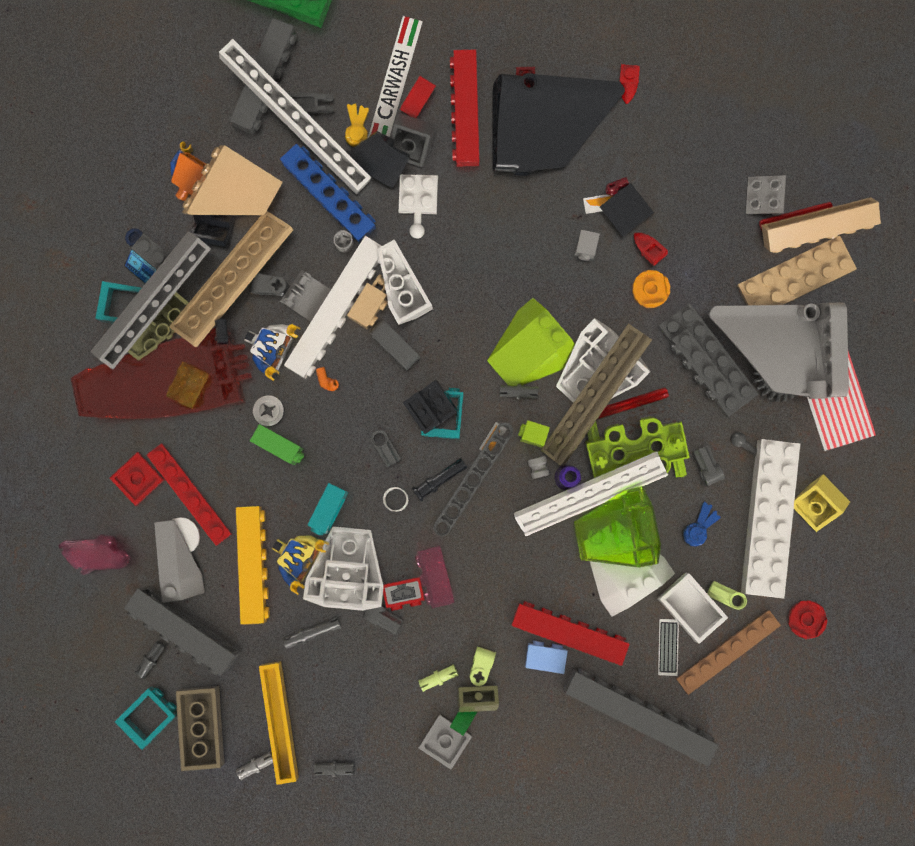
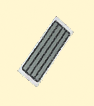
(668, 647)

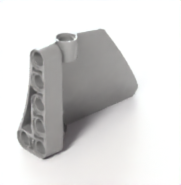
(789, 348)

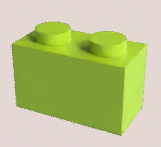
(533, 433)

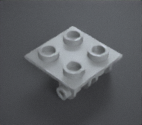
(766, 195)
(305, 295)

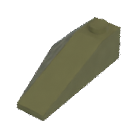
(158, 328)

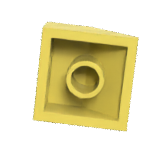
(820, 503)

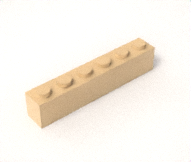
(821, 224)

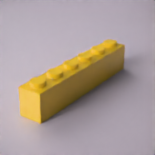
(251, 565)
(278, 722)

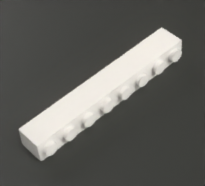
(334, 308)

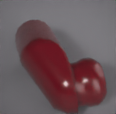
(613, 187)

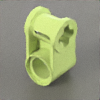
(482, 662)

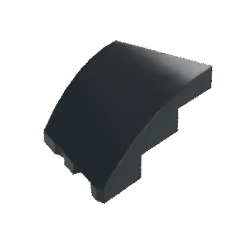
(380, 158)
(213, 228)

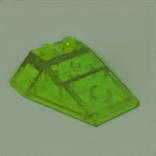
(620, 531)

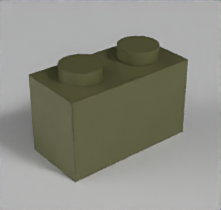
(478, 698)

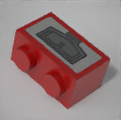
(403, 593)

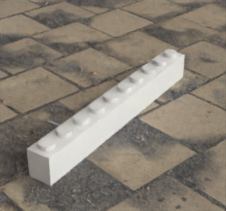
(294, 116)

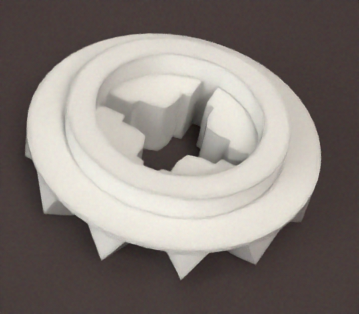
(259, 409)

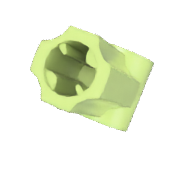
(725, 595)

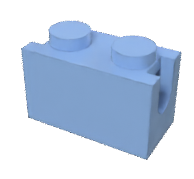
(546, 657)

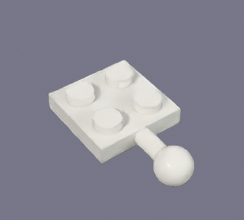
(418, 197)

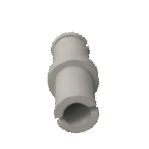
(255, 765)

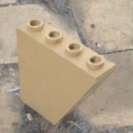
(231, 187)

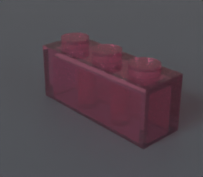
(435, 577)

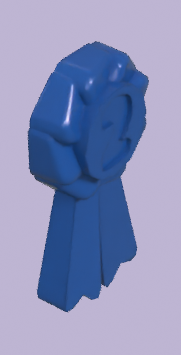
(696, 533)

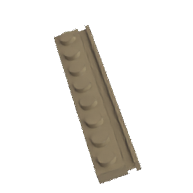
(596, 395)

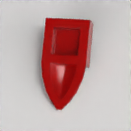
(629, 79)
(650, 248)

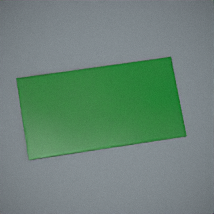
(462, 721)

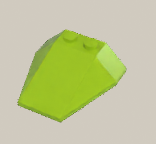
(531, 346)

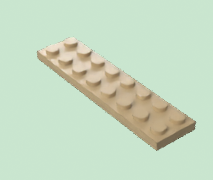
(231, 278)

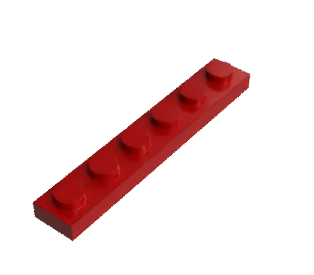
(189, 494)

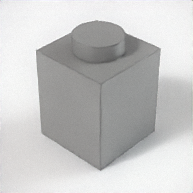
(587, 245)

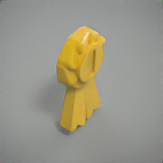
(356, 132)

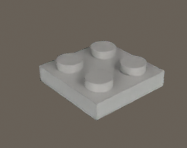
(444, 742)

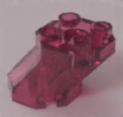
(95, 554)

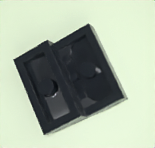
(626, 209)
(430, 406)

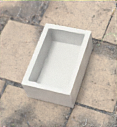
(692, 607)

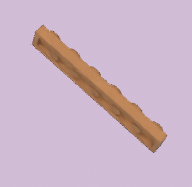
(728, 652)

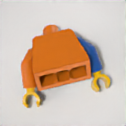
(185, 171)

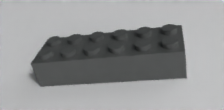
(182, 631)

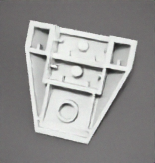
(586, 357)
(346, 573)
(626, 585)

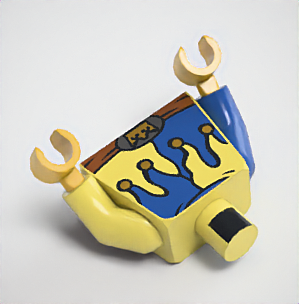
(297, 558)

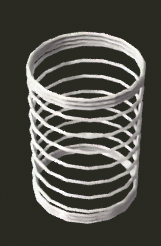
(384, 499)

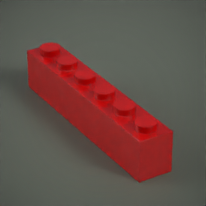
(466, 108)
(570, 634)

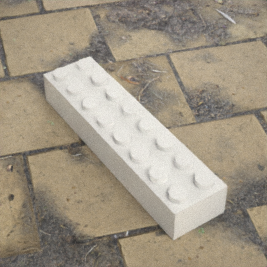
(770, 518)

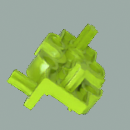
(670, 435)

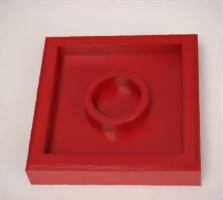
(137, 478)

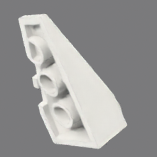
(402, 288)

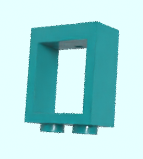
(105, 300)
(446, 433)
(327, 509)
(133, 731)

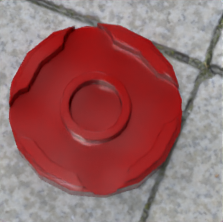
(807, 619)

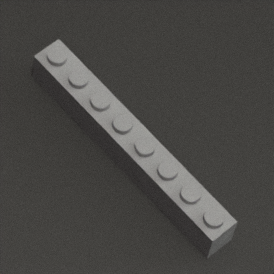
(150, 300)

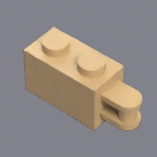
(369, 304)

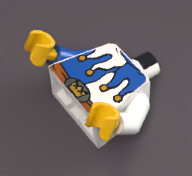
(271, 347)

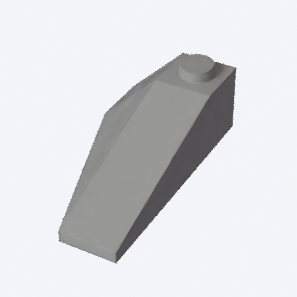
(177, 569)

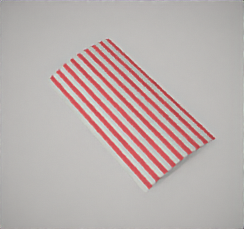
(843, 418)

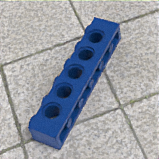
(298, 155)

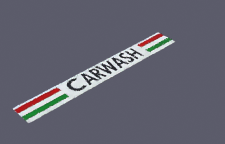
(396, 76)

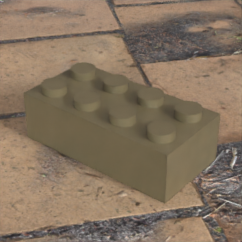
(200, 728)

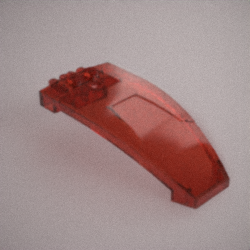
(140, 387)

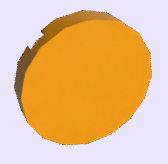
(651, 289)

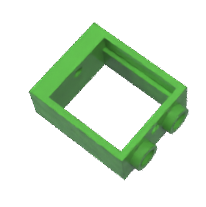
(277, 445)

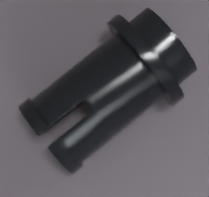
(221, 332)

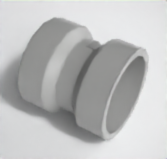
(343, 237)
(539, 467)

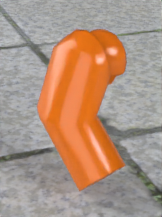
(326, 382)

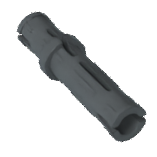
(305, 635)

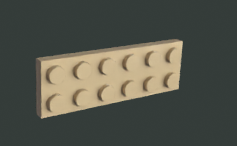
(799, 275)

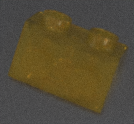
(187, 385)

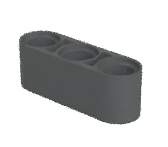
(394, 344)

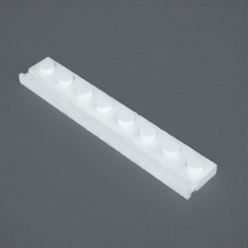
(590, 494)

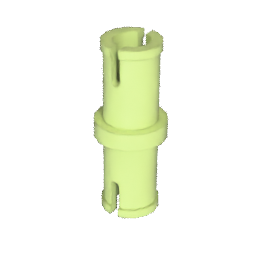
(438, 677)

